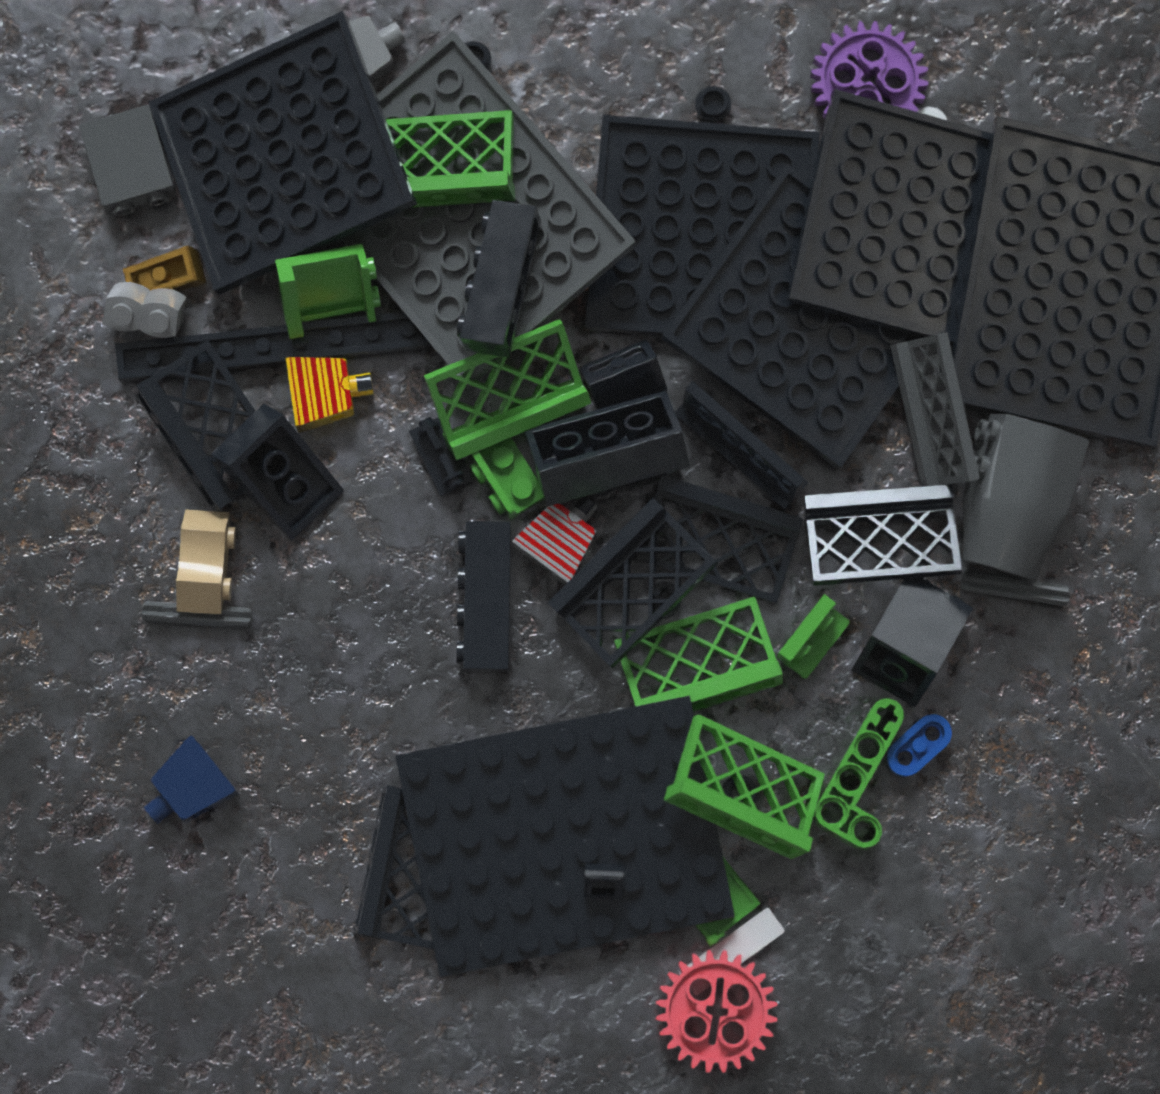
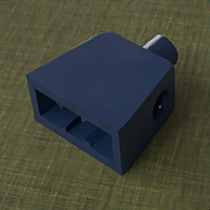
(188, 784)

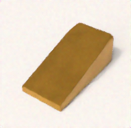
(172, 270)

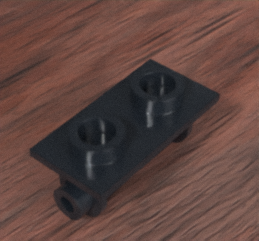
(442, 466)

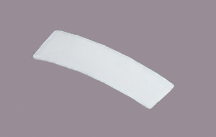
(743, 941)

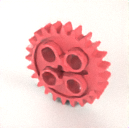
(750, 1016)

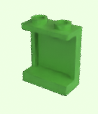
(326, 286)

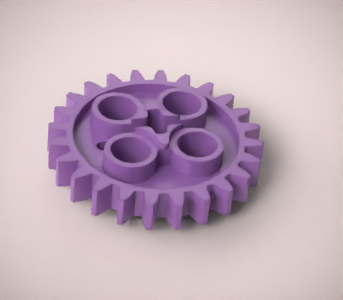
(894, 61)

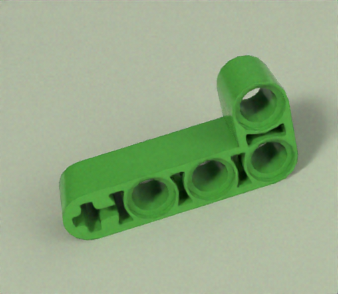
(864, 769)

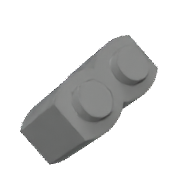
(136, 307)

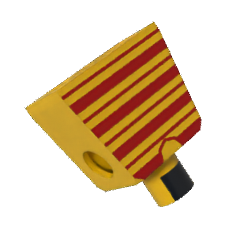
(323, 390)

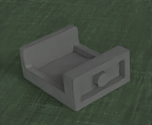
(127, 161)

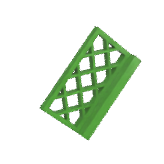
(467, 186)
(509, 418)
(715, 688)
(734, 815)

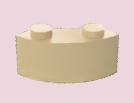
(204, 562)

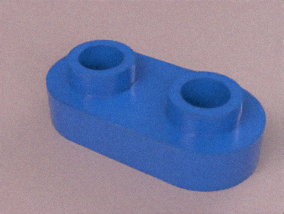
(918, 746)

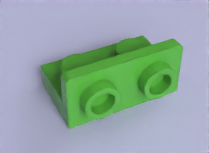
(508, 476)
(813, 638)

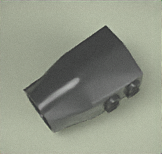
(1021, 493)

